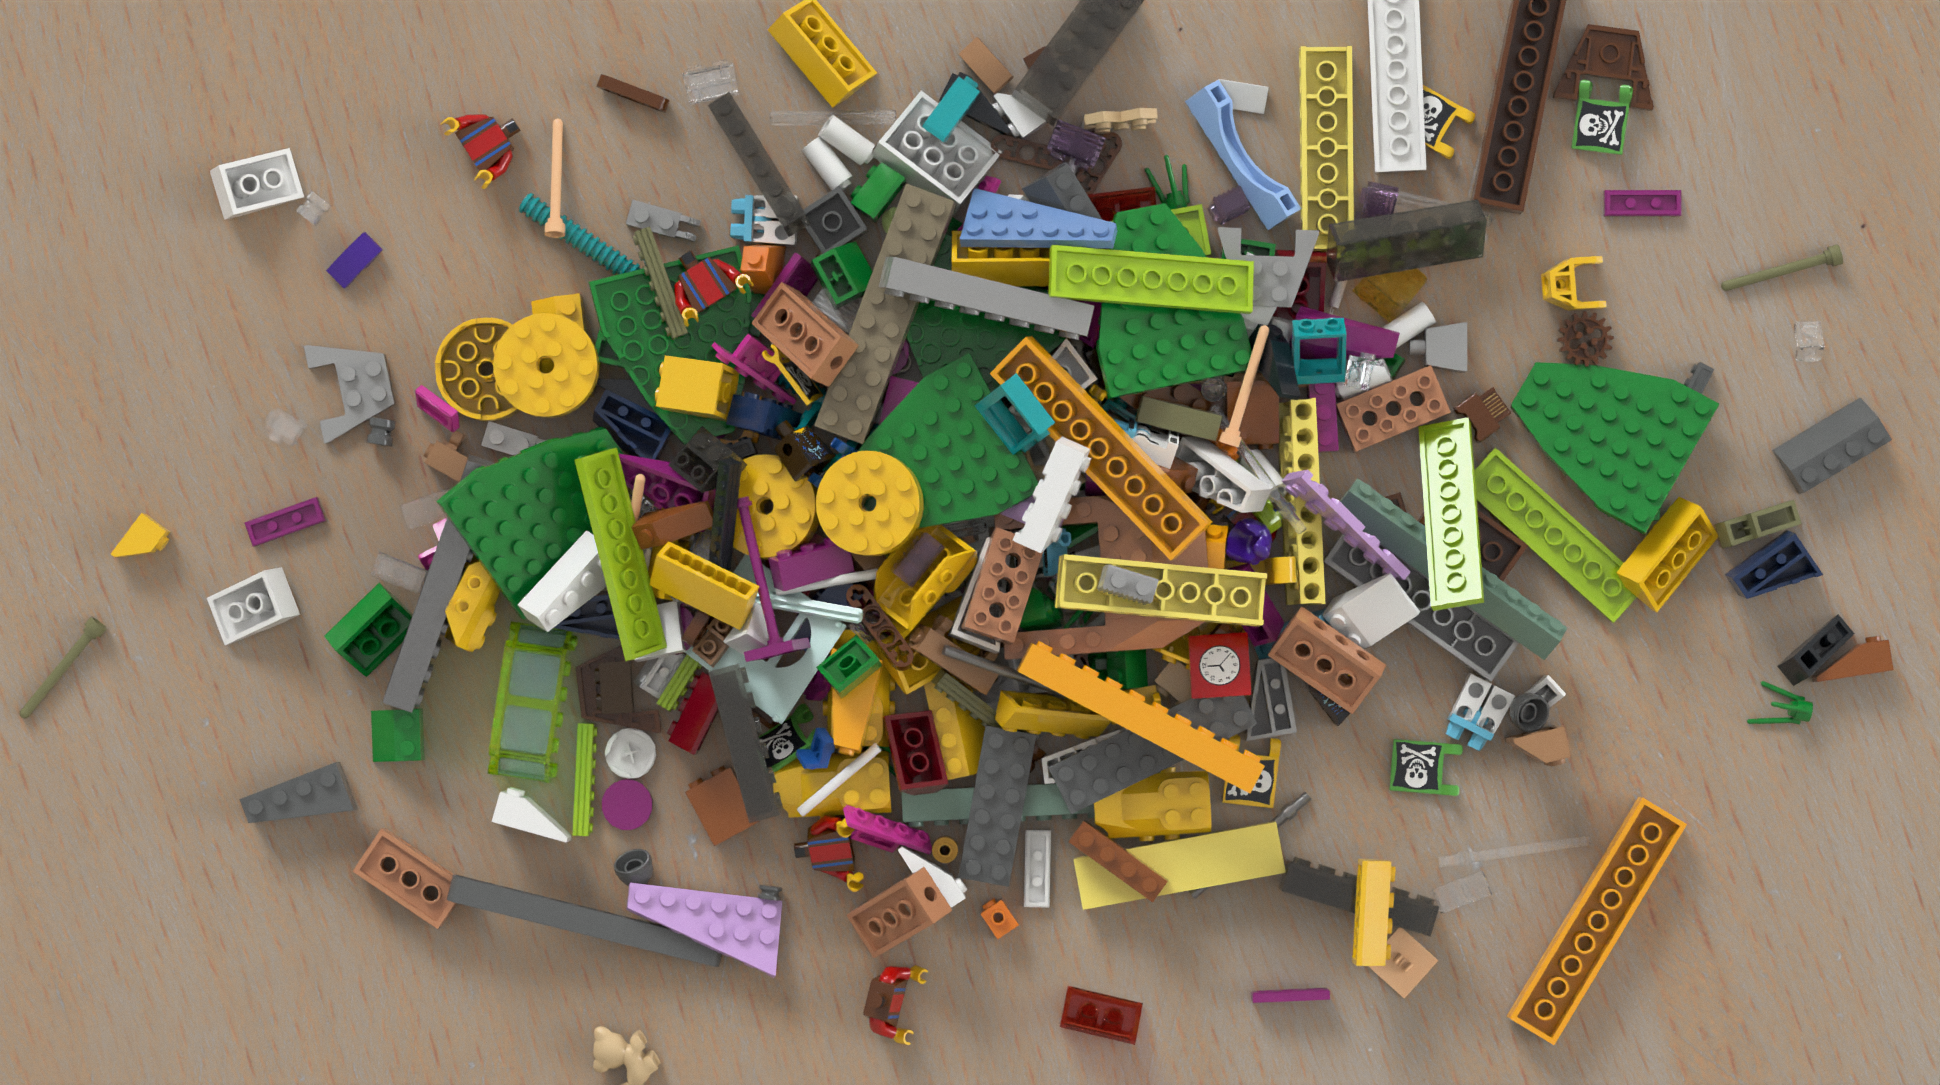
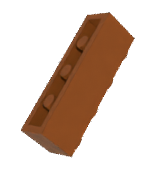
(1118, 861)

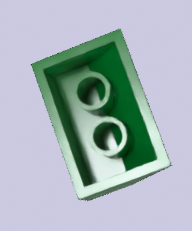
(370, 630)

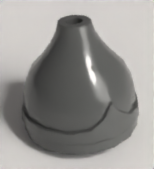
(1529, 712)
(634, 867)

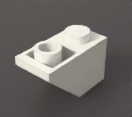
(1021, 119)

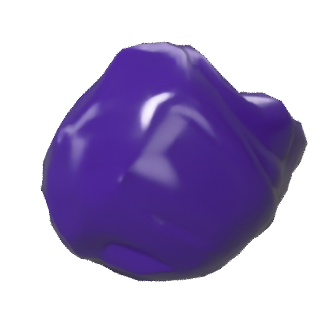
(1249, 542)

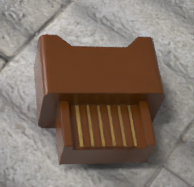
(1483, 413)

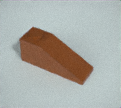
(671, 524)
(1860, 660)

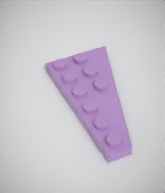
(1340, 518)
(723, 922)

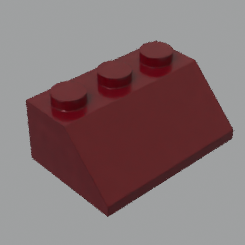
(696, 716)
(916, 752)

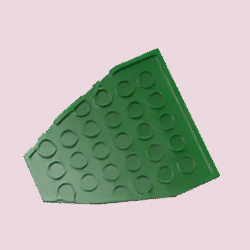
(946, 334)
(639, 338)
(1164, 346)
(1614, 433)
(953, 449)
(525, 510)

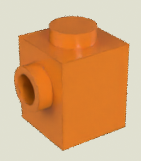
(998, 917)

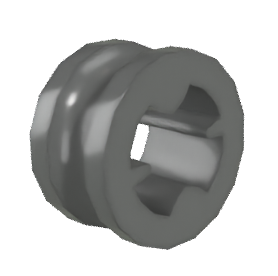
(770, 892)

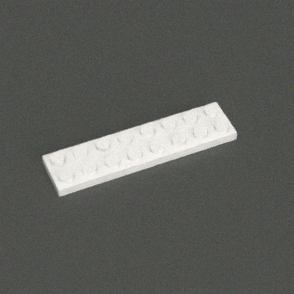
(1396, 85)

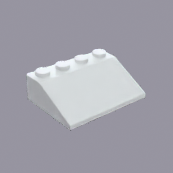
(932, 165)

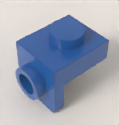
(819, 752)

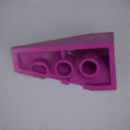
(1359, 338)
(663, 483)

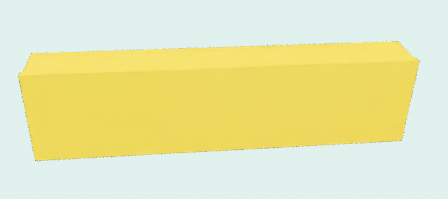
(1325, 139)
(1296, 453)
(1180, 591)
(1189, 863)

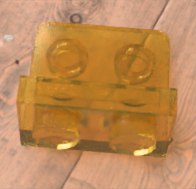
(1391, 291)

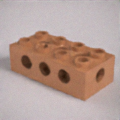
(789, 310)
(1398, 392)
(987, 593)
(1323, 675)
(394, 882)
(873, 917)

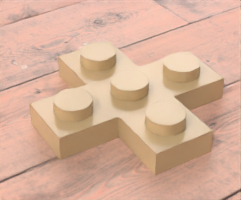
(1133, 118)

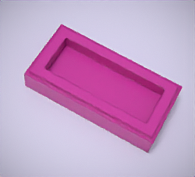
(437, 408)

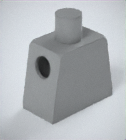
(1443, 347)

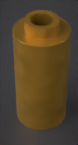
(948, 841)

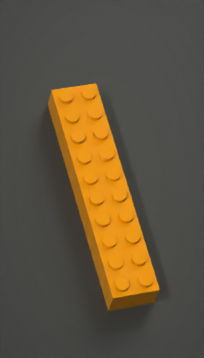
(1116, 459)
(1141, 718)
(1596, 920)

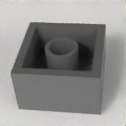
(833, 221)

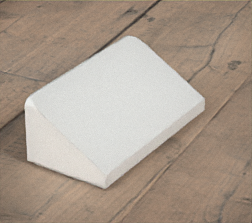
(1246, 96)
(658, 673)

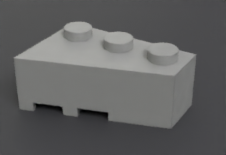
(1270, 701)

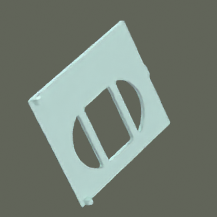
(776, 688)

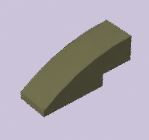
(1178, 418)
(1758, 524)

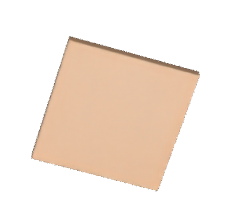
(1407, 963)

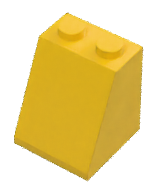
(696, 387)

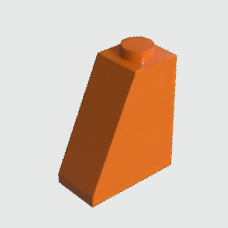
(762, 265)

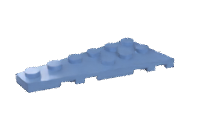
(1013, 222)

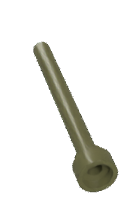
(1831, 256)
(93, 629)

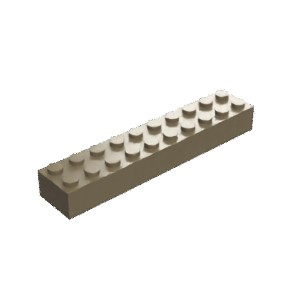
(884, 319)

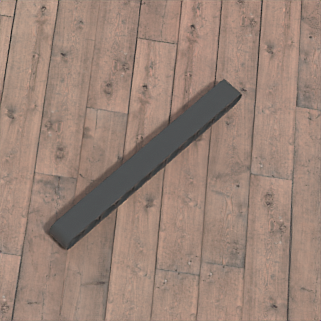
(578, 919)

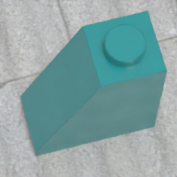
(952, 108)

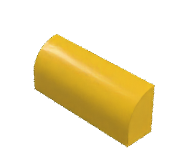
(703, 585)

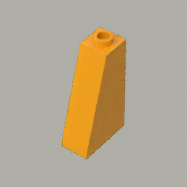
(853, 713)

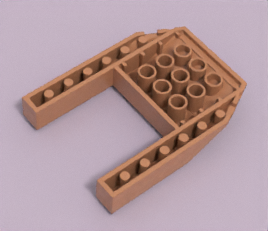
(1117, 540)

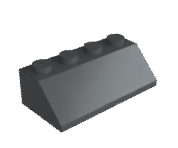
(1062, 191)
(1831, 445)

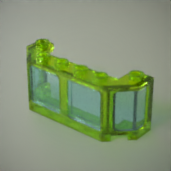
(530, 702)

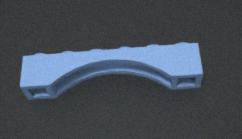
(1215, 115)

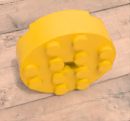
(520, 358)
(460, 374)
(843, 497)
(794, 509)

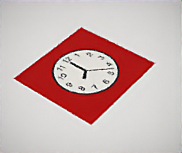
(1219, 665)

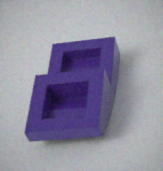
(354, 260)

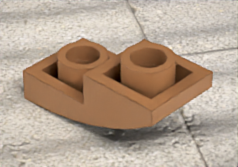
(986, 65)
(712, 645)

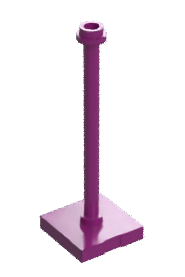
(776, 645)

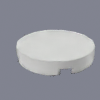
(630, 753)

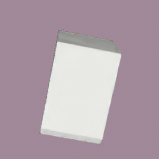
(752, 634)
(1547, 689)

